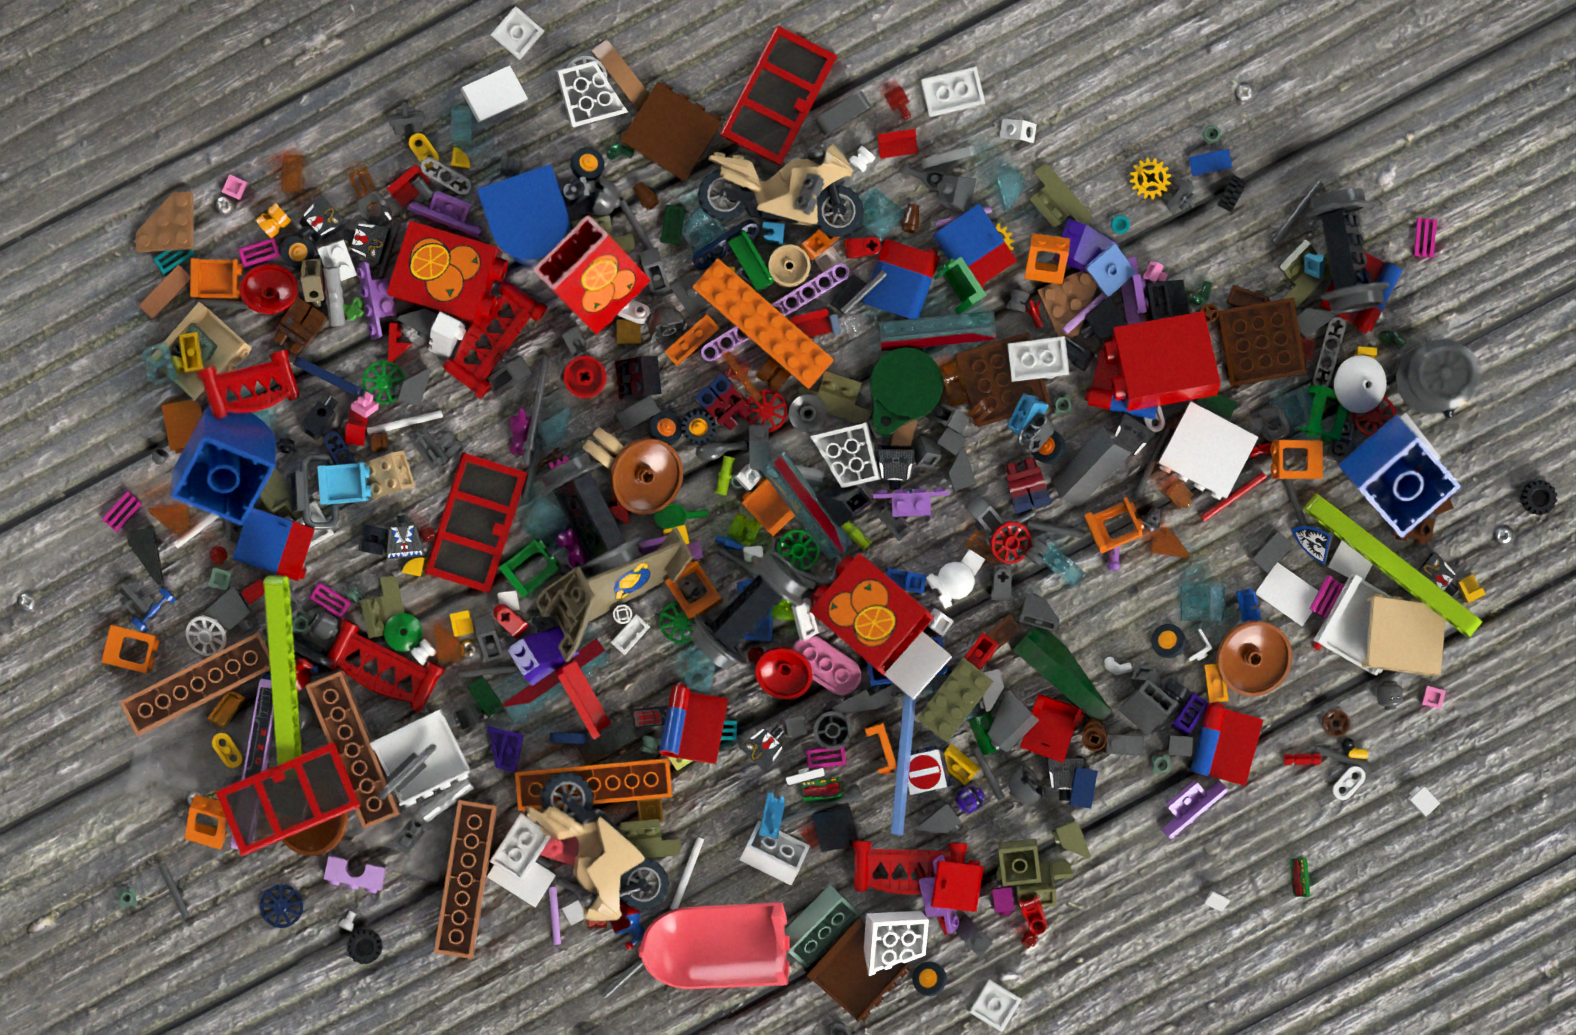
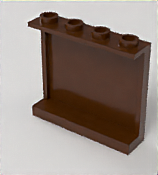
(671, 131)
(845, 975)

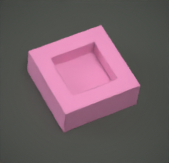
(234, 187)
(1433, 697)

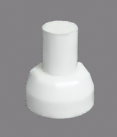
(347, 923)

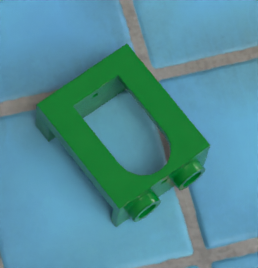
(1314, 426)
(533, 547)

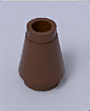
(646, 197)
(910, 221)

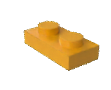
(1215, 686)

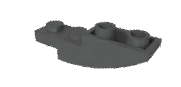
(862, 701)

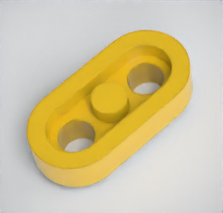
(424, 150)
(226, 751)

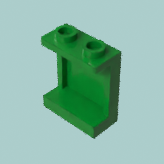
(962, 283)

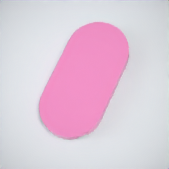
(830, 666)

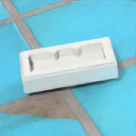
(805, 620)
(630, 634)
(804, 774)

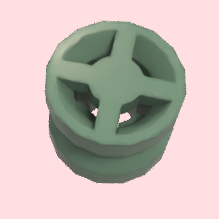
(650, 744)

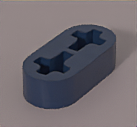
(567, 737)

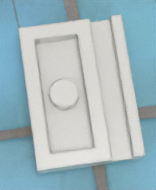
(337, 255)

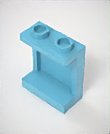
(344, 483)

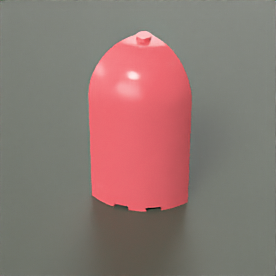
(718, 946)

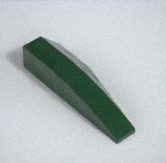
(1061, 669)

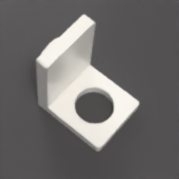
(1017, 130)
(1202, 653)

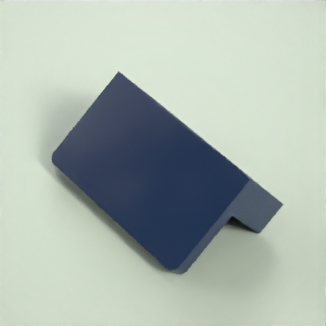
(1083, 787)

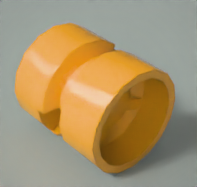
(273, 220)

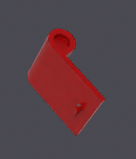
(1053, 729)
(957, 885)

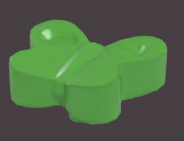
(354, 309)

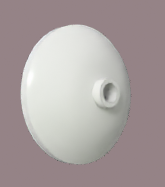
(1351, 384)

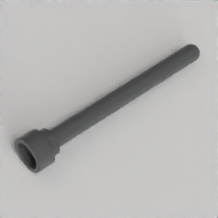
(854, 795)

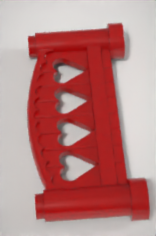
(279, 369)
(475, 375)
(422, 677)
(868, 859)

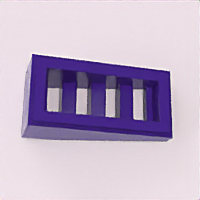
(1176, 722)

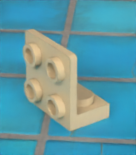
(389, 474)

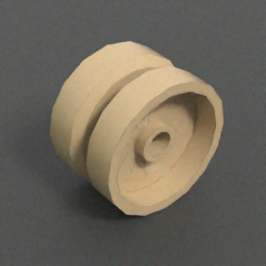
(789, 277)
(606, 450)

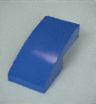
(1210, 162)
(907, 580)

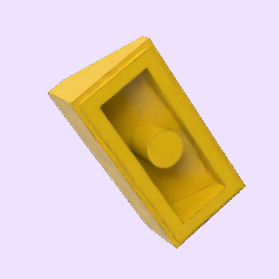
(191, 352)
(960, 765)

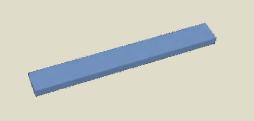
(903, 765)

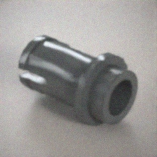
(422, 188)

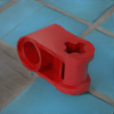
(858, 247)
(511, 622)
(1033, 912)

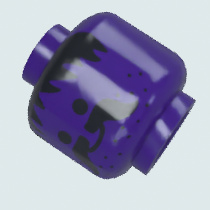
(970, 799)

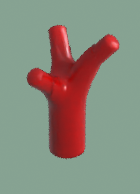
(1034, 313)

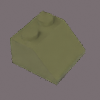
(1071, 838)
(1019, 862)

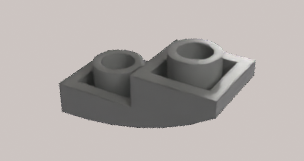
(637, 413)
(1339, 448)

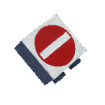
(928, 770)

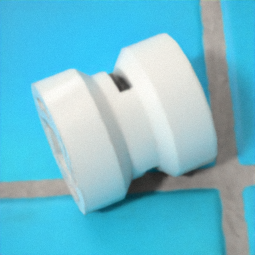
(863, 157)
(622, 614)
(421, 653)

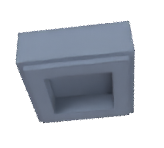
(835, 324)

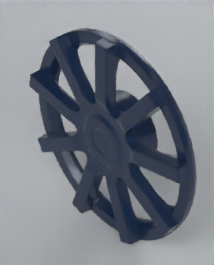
(281, 906)

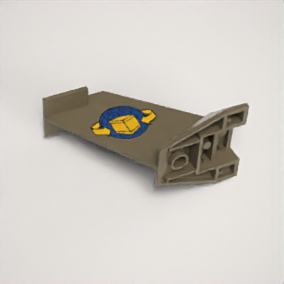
(579, 600)

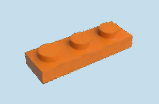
(692, 340)

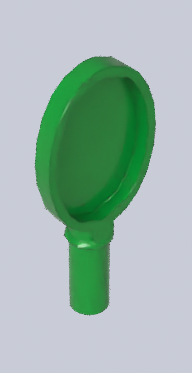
(676, 515)

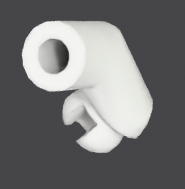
(1116, 668)

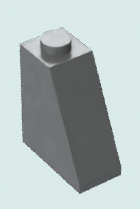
(1011, 723)

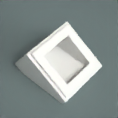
(828, 259)
(973, 560)
(510, 599)
(940, 623)
(1216, 901)
(574, 912)

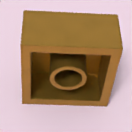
(628, 332)
(650, 809)

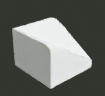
(750, 551)

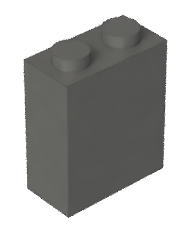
(1147, 706)

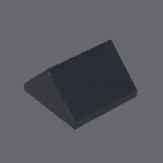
(835, 829)

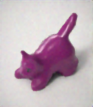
(519, 427)
(570, 541)

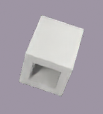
(1423, 800)

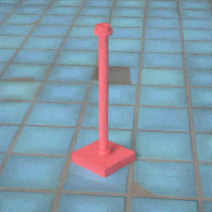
(562, 850)

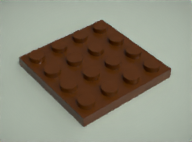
(1262, 342)
(989, 376)

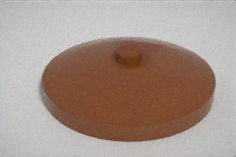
(646, 476)
(1254, 658)
(318, 838)

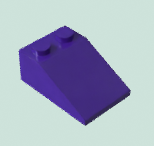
(1084, 244)
(539, 654)

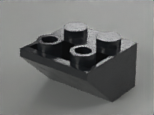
(1167, 299)
(638, 377)
(843, 503)

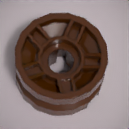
(980, 411)
(1343, 726)

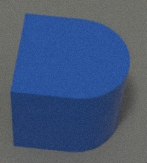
(527, 214)
(225, 465)
(1387, 475)

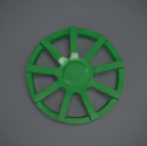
(383, 381)
(798, 548)
(679, 621)

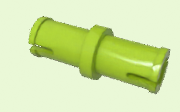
(725, 475)
(857, 536)

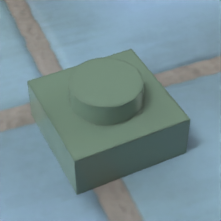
(220, 579)

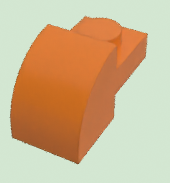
(818, 243)

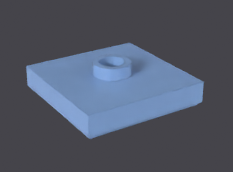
(1110, 270)

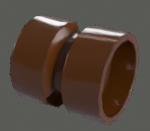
(773, 374)
(1094, 734)

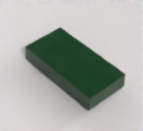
(672, 225)
(1218, 405)
(485, 697)

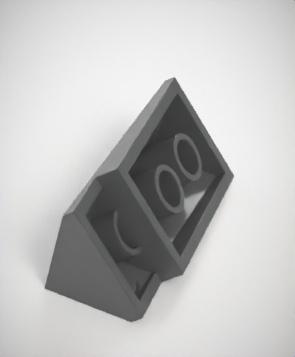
(1090, 467)

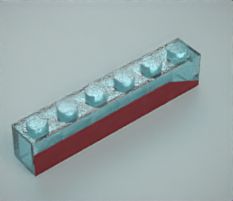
(937, 330)
(805, 505)
(549, 687)

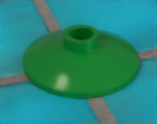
(393, 636)

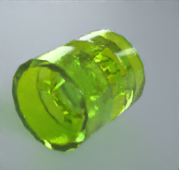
(737, 527)
(783, 611)

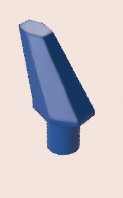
(729, 543)

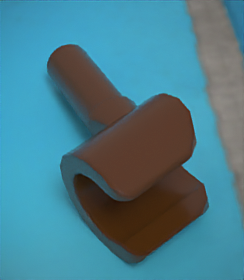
(550, 458)

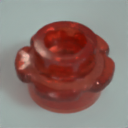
(427, 534)
(218, 555)
(754, 654)
(1029, 939)

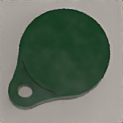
(904, 388)

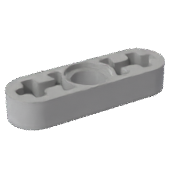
(948, 157)
(460, 178)

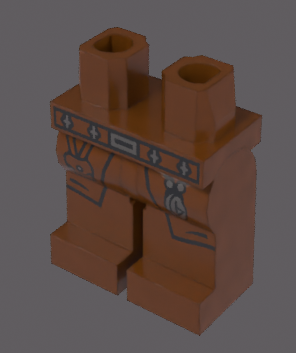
(299, 332)

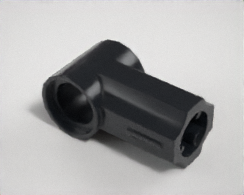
(1078, 355)

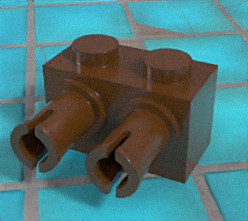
(1421, 532)

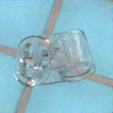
(858, 325)

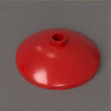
(268, 281)
(782, 681)

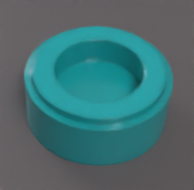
(1120, 224)

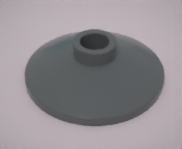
(804, 423)

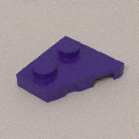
(506, 748)

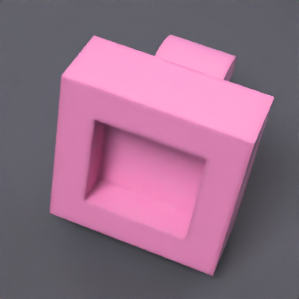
(1154, 272)
(364, 405)

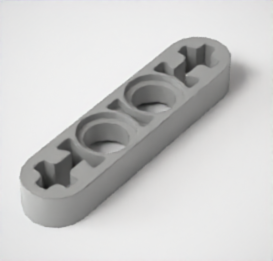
(1331, 354)

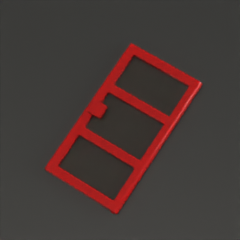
(778, 95)
(476, 522)
(288, 799)

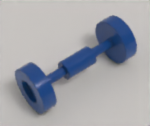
(154, 609)

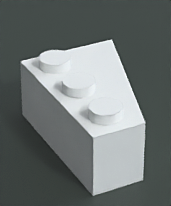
(445, 335)

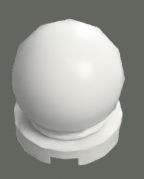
(953, 582)

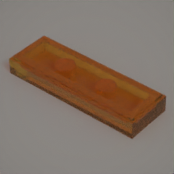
(742, 376)

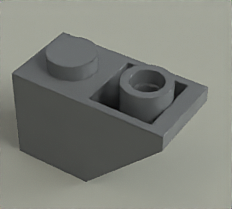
(420, 320)

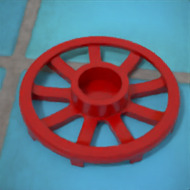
(766, 410)
(1374, 416)
(1010, 542)

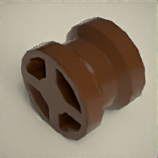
(1211, 312)
(379, 441)

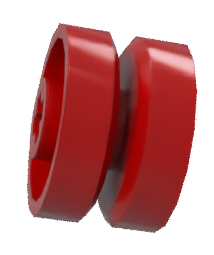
(589, 388)

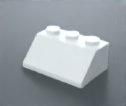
(775, 856)

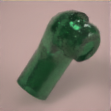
(619, 150)
(1203, 295)
(1391, 336)

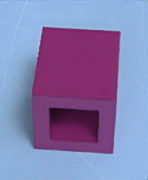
(1003, 900)

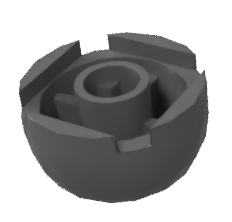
(604, 198)
(665, 323)
(832, 730)
(1024, 786)

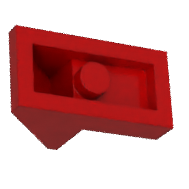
(396, 349)
(356, 429)
(619, 511)
(981, 651)

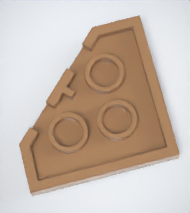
(169, 226)
(1067, 301)

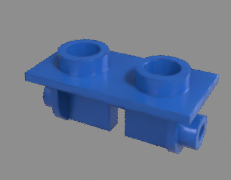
(1246, 600)

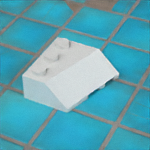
(588, 94)
(849, 454)
(894, 938)

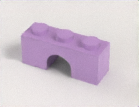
(338, 872)

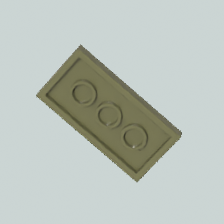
(955, 700)

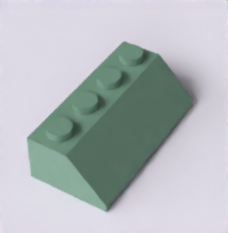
(820, 925)

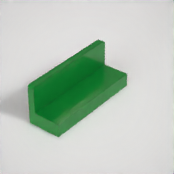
(751, 261)

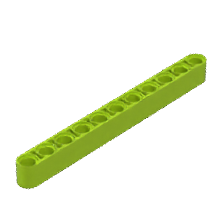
(1392, 565)
(282, 668)

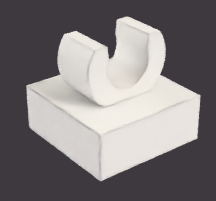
(748, 477)

